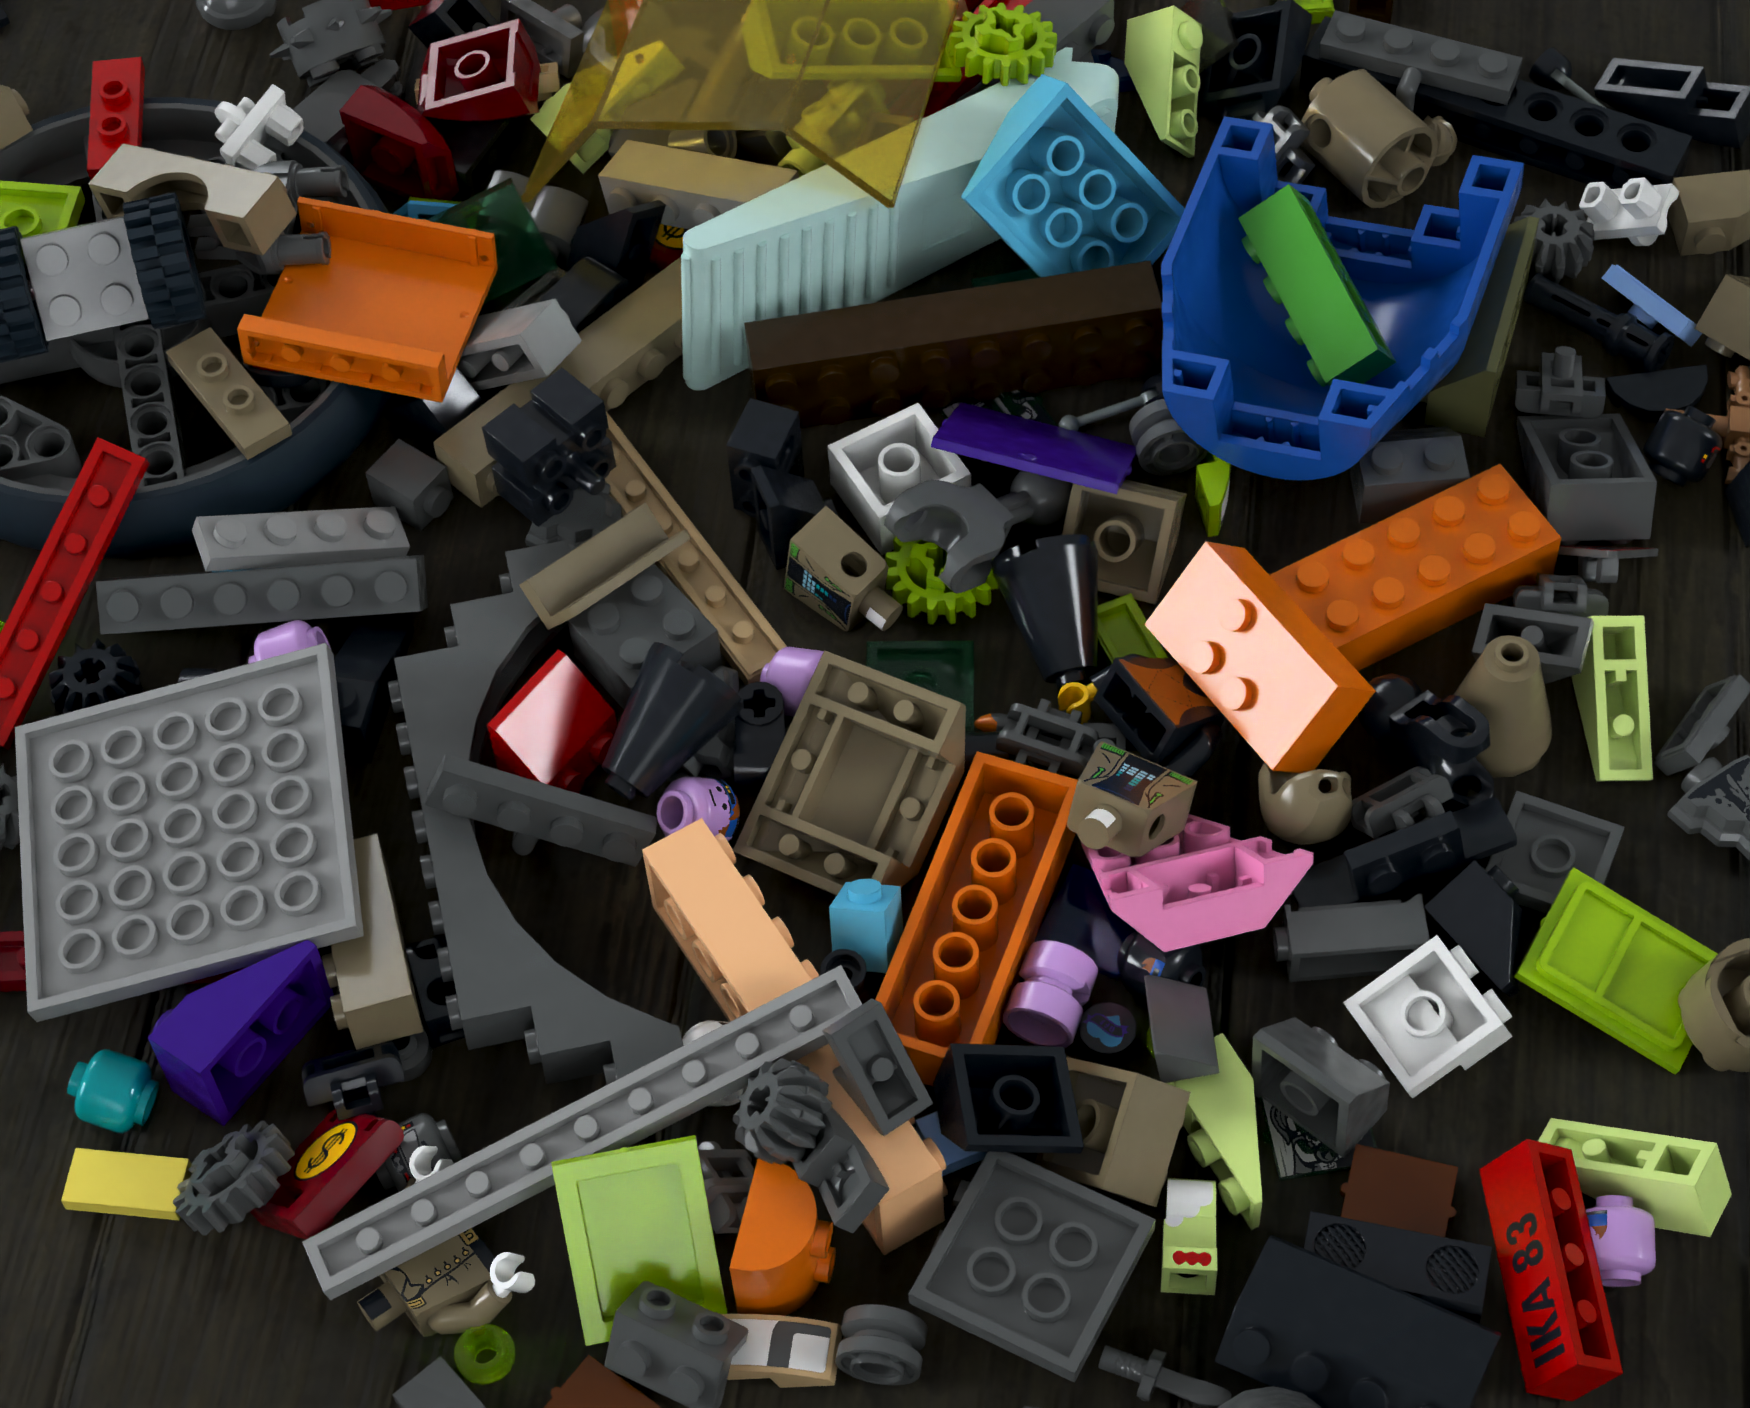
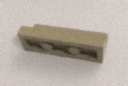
(599, 566)

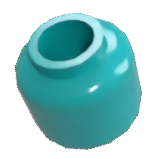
(113, 1091)

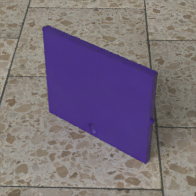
(1036, 447)

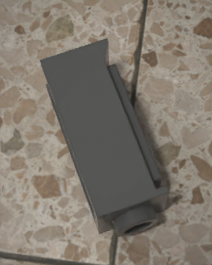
(1349, 938)

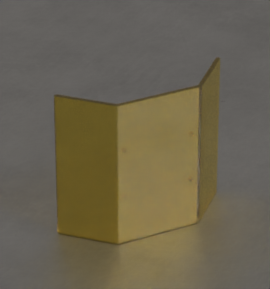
(825, 72)

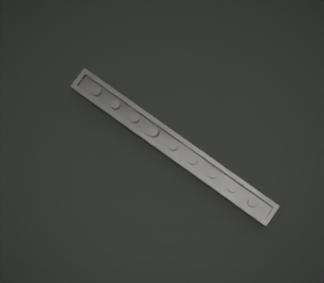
(597, 1123)

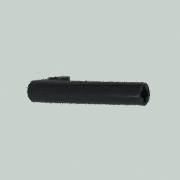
(761, 737)

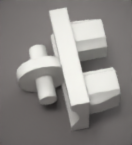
(250, 125)
(1630, 211)

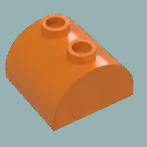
(780, 1244)

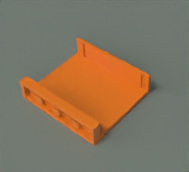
(383, 310)

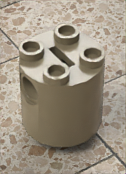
(1368, 138)

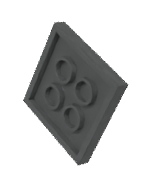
(1032, 1263)

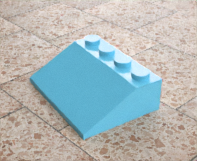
(1069, 188)

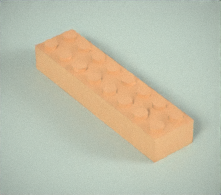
(750, 962)

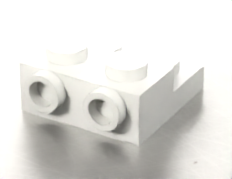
(1429, 1016)

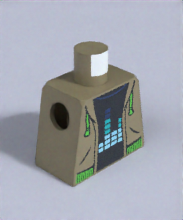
(839, 574)
(1128, 802)

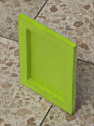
(1615, 968)
(634, 1221)

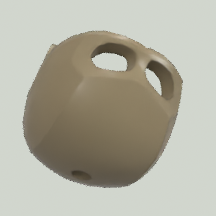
(1297, 808)

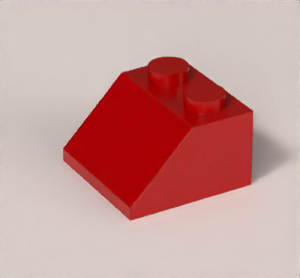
(554, 727)

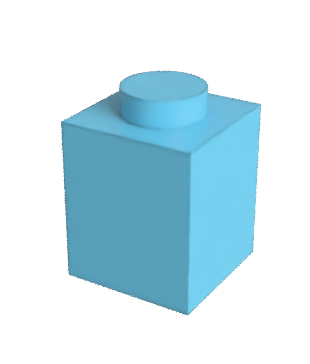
(868, 921)

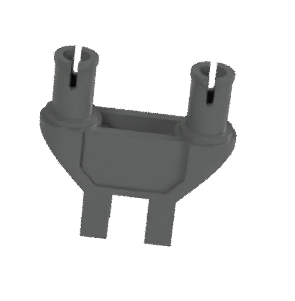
(288, 247)

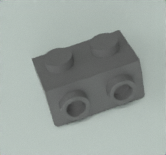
(673, 1346)

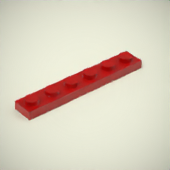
(63, 576)

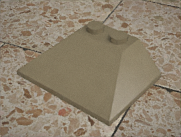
(857, 780)

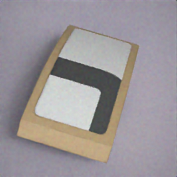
(786, 1350)

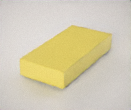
(124, 1183)

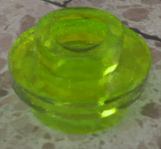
(478, 1339)

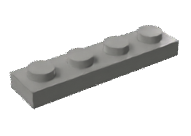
(298, 538)

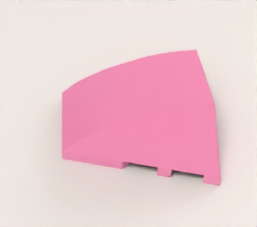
(1198, 884)

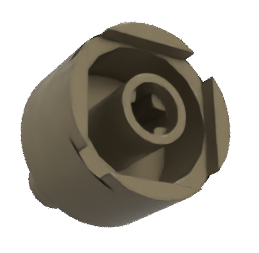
(1718, 1009)

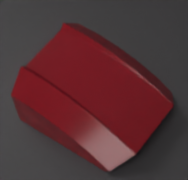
(481, 75)
(397, 146)

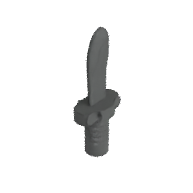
(1153, 1375)

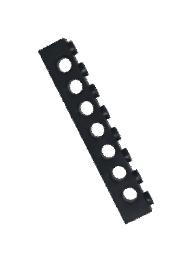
(1538, 127)

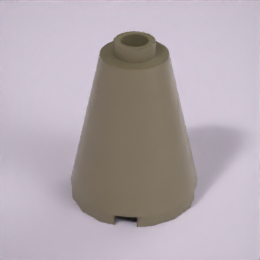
(1512, 695)

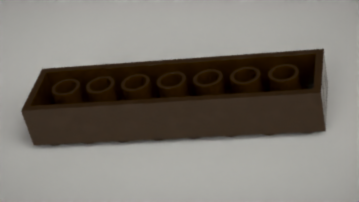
(959, 345)

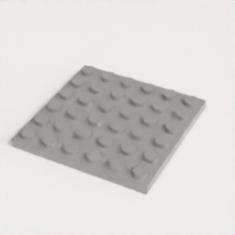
(184, 833)

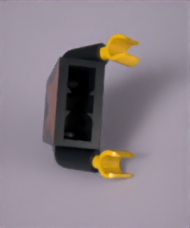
(1154, 709)

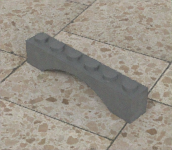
(262, 595)

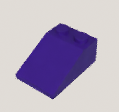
(240, 1029)

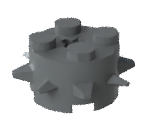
(332, 38)

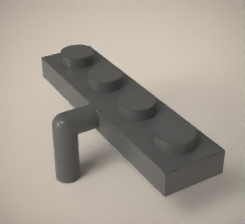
(1420, 59)
(540, 811)

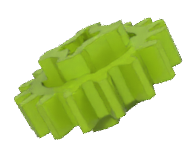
(1003, 44)
(915, 581)

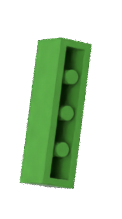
(1314, 289)

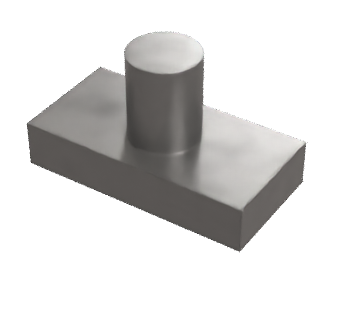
(553, 33)

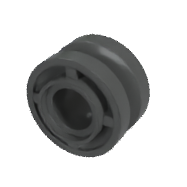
(1161, 442)
(881, 1344)

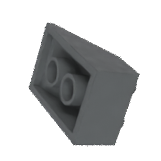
(1588, 477)

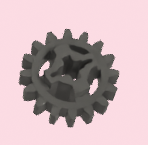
(233, 1177)

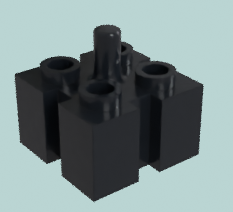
(550, 447)

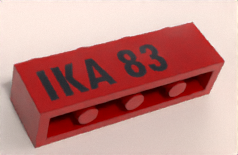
(1550, 1271)

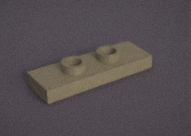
(229, 393)

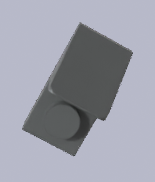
(876, 1067)

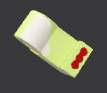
(1189, 1237)

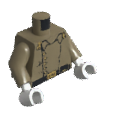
(449, 1284)

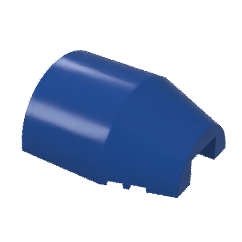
(1238, 372)

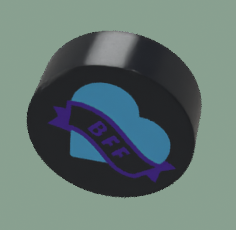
(1107, 1032)

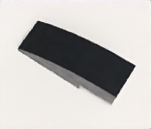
(1678, 99)

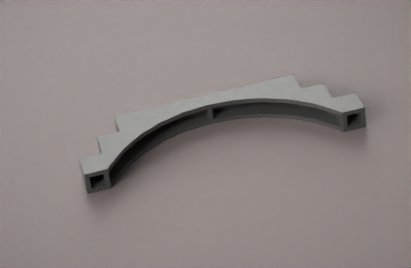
(499, 972)

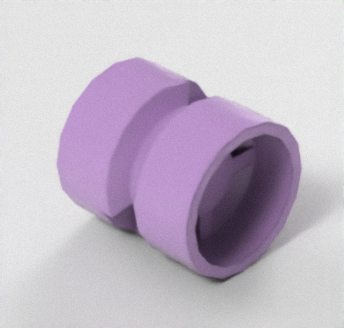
(1050, 999)

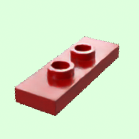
(114, 109)

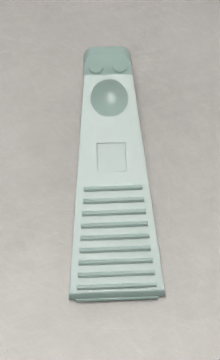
(836, 246)

